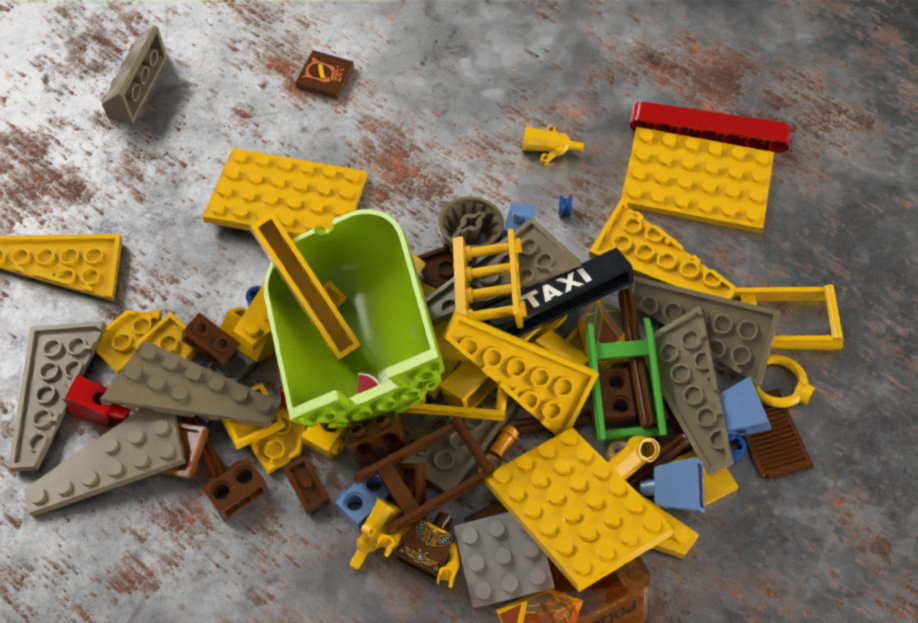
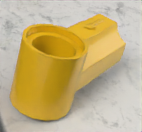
(630, 457)

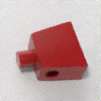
(85, 403)

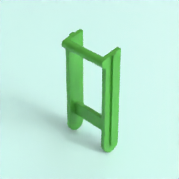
(625, 350)

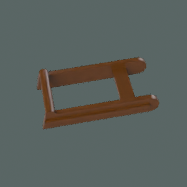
(411, 510)

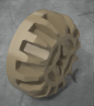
(470, 217)

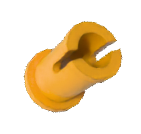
(504, 441)

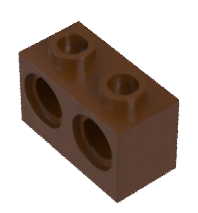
(210, 341)
(617, 398)
(376, 438)
(239, 494)

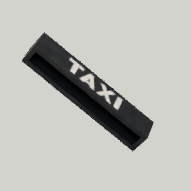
(568, 292)

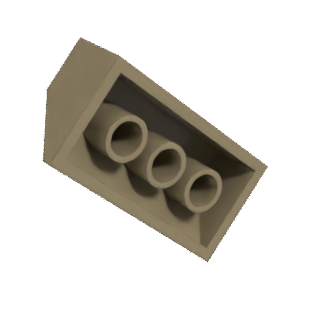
(135, 77)

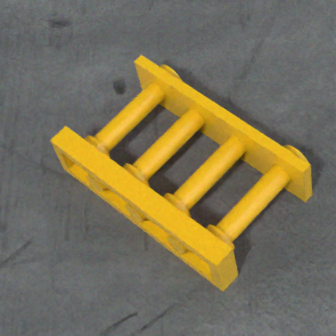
(464, 274)

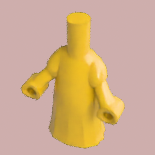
(548, 141)
(379, 518)

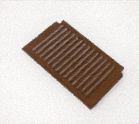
(780, 448)

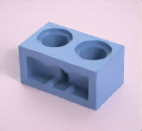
(360, 494)

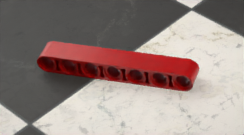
(713, 126)

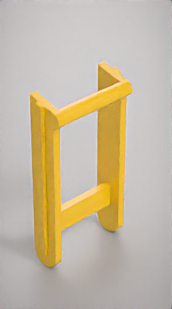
(825, 293)
(463, 412)

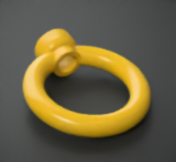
(802, 392)

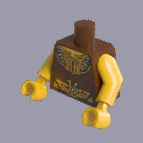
(425, 548)

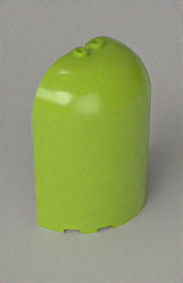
(385, 311)

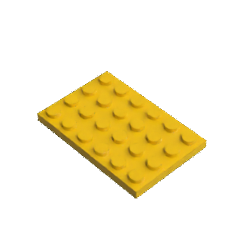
(698, 179)
(296, 190)
(577, 508)

